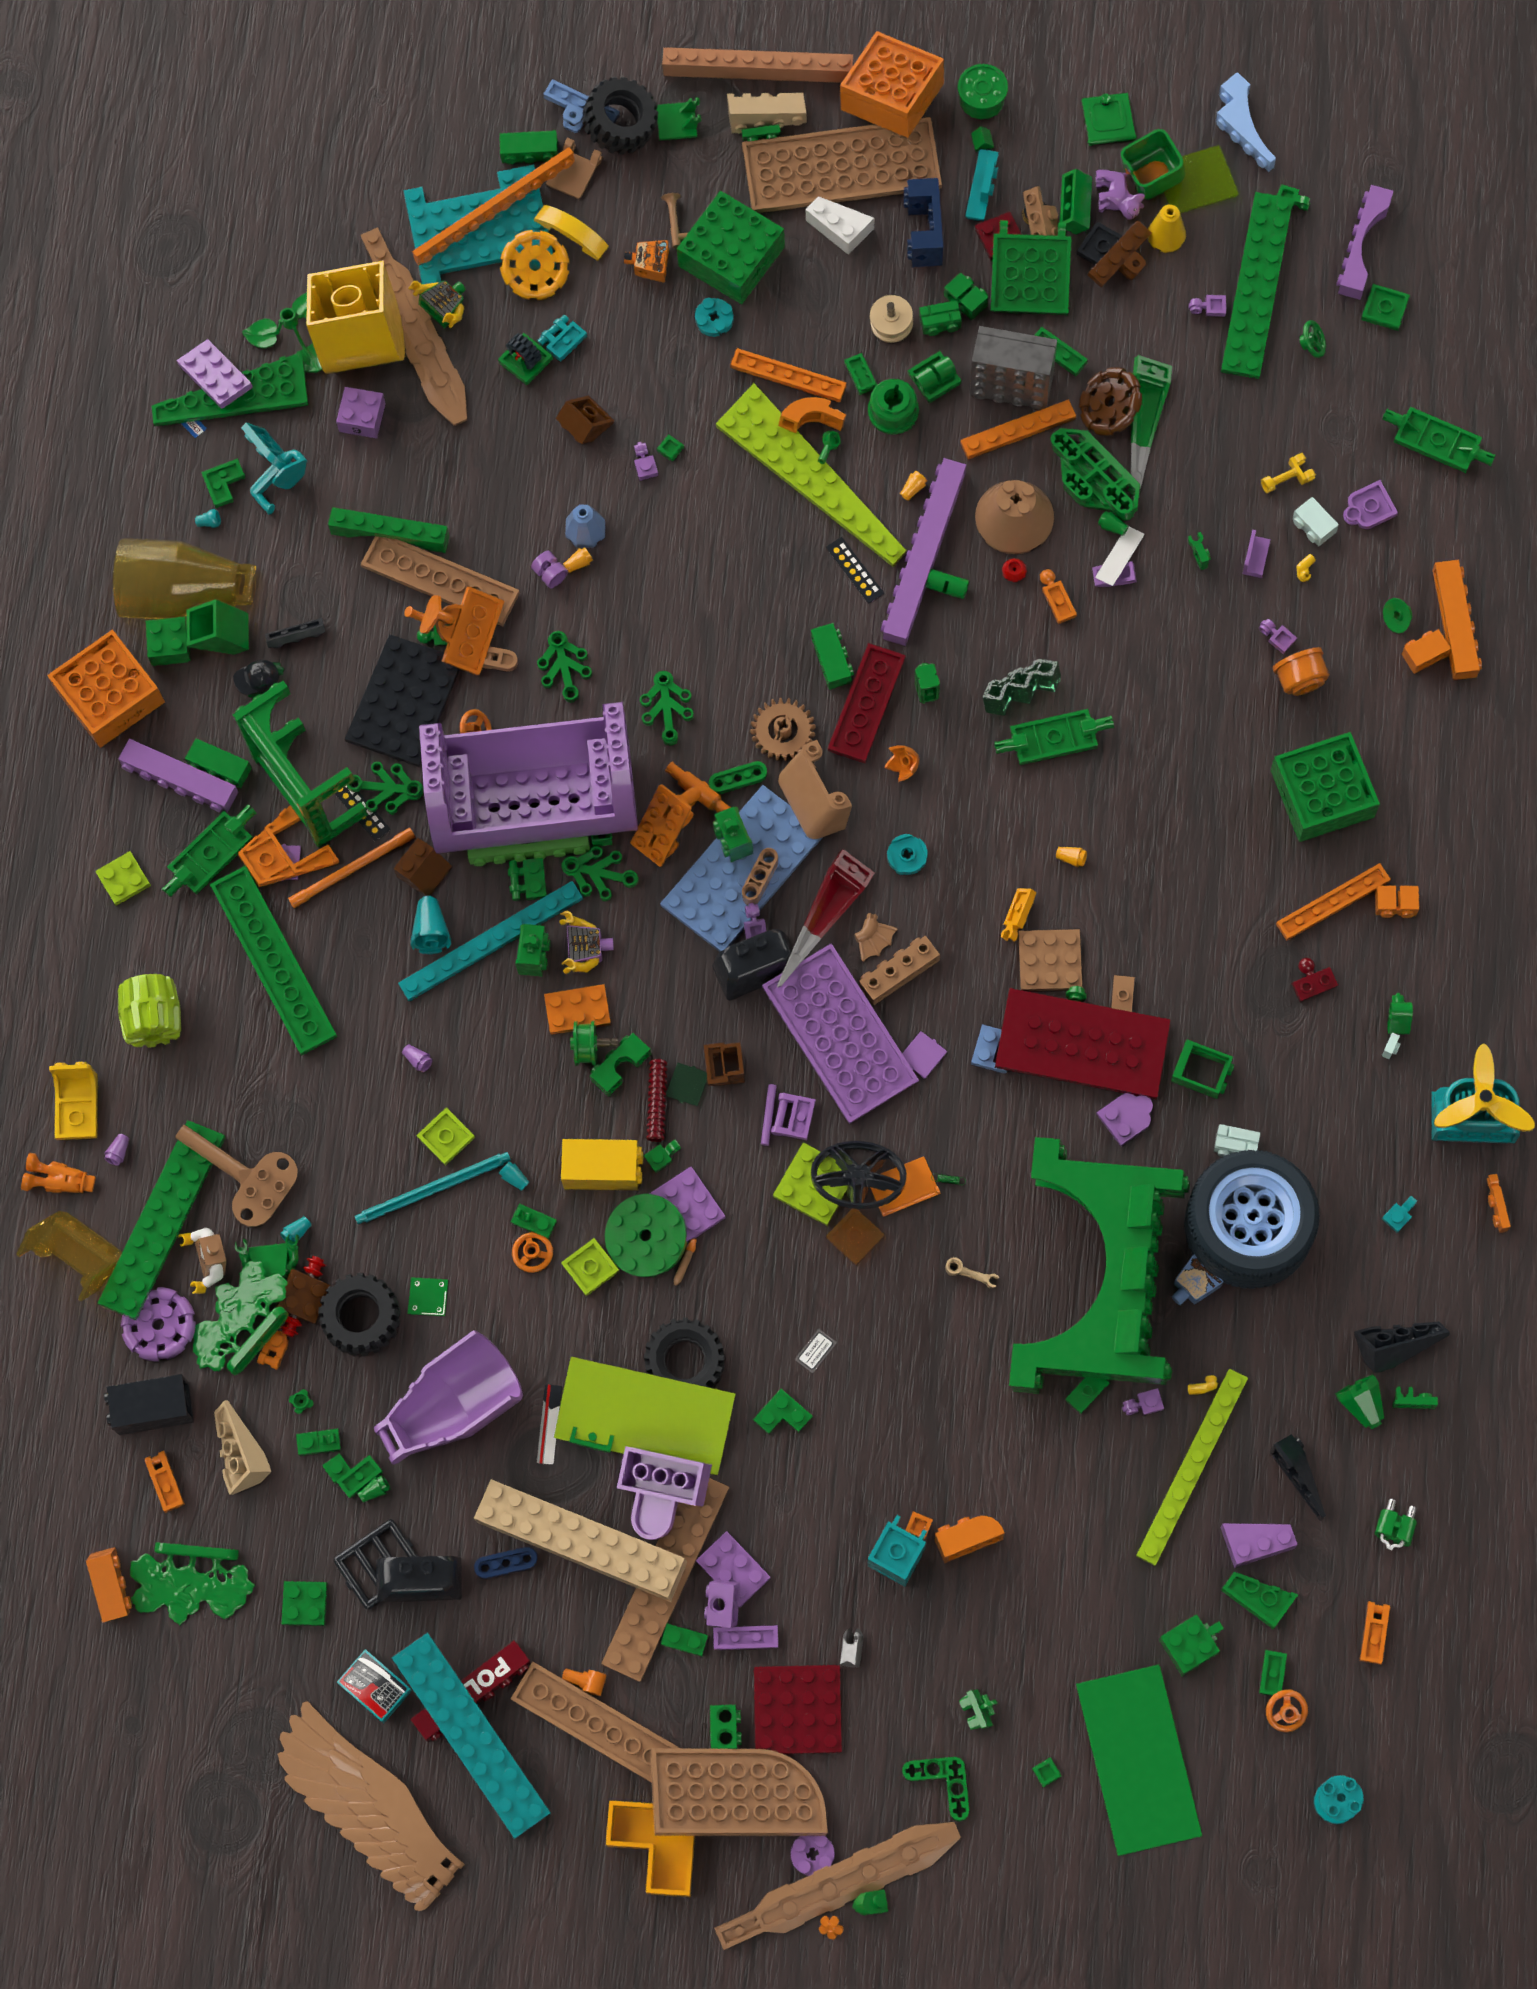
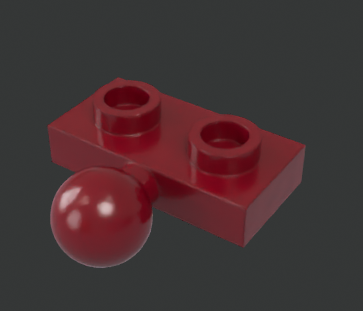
(1313, 982)

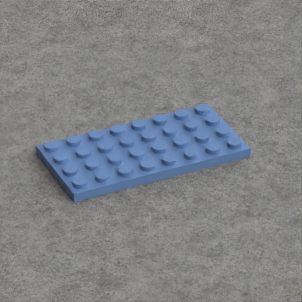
(711, 891)

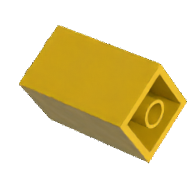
(601, 1164)

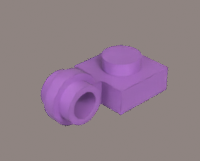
(1214, 305)
(645, 466)
(1281, 639)
(754, 926)
(1148, 1402)

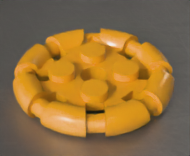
(537, 253)

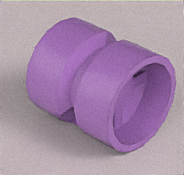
(547, 567)

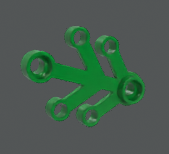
(563, 663)
(666, 704)
(389, 787)
(596, 871)

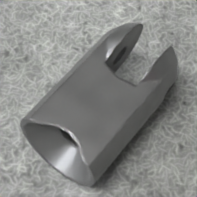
(851, 1651)

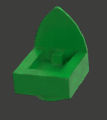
(871, 1903)

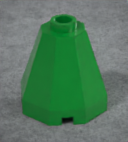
(1363, 1401)

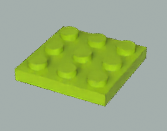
(797, 1187)

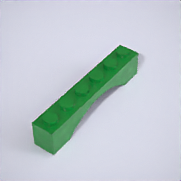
(421, 534)

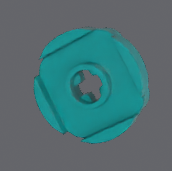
(718, 326)
(904, 865)

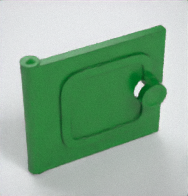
(1108, 122)

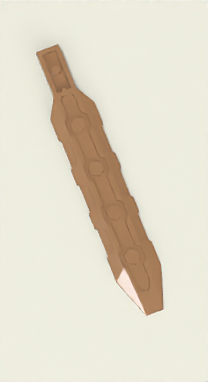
(422, 343)
(842, 1882)

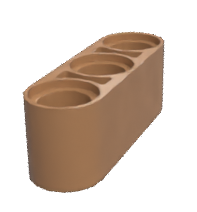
(760, 867)

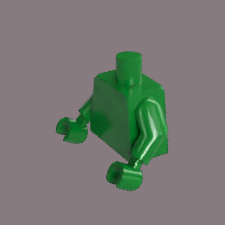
(275, 1257)

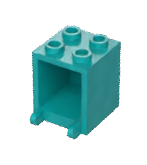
(897, 1552)

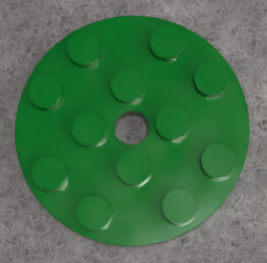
(666, 1241)

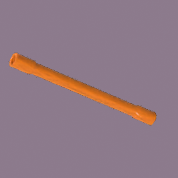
(397, 841)

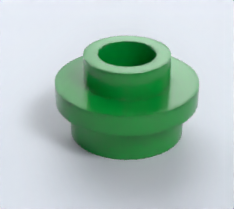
(1076, 993)

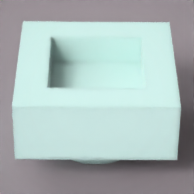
(1392, 1046)

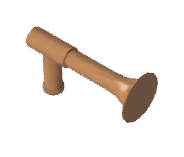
(677, 237)

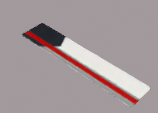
(548, 1424)

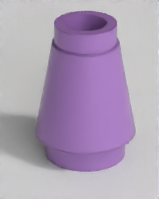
(419, 1059)
(116, 1151)

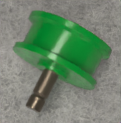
(586, 1043)

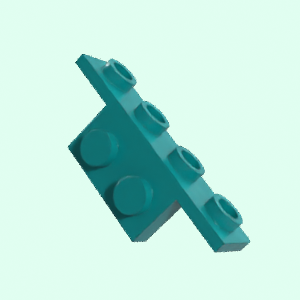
(982, 184)

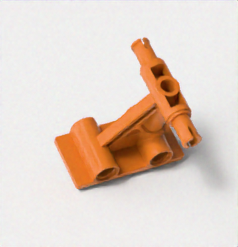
(671, 813)

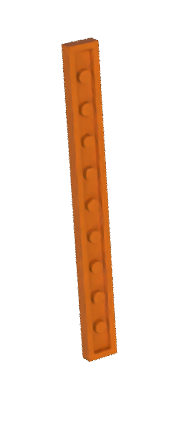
(489, 209)

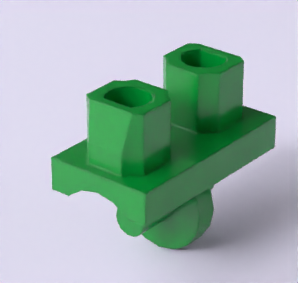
(982, 1717)

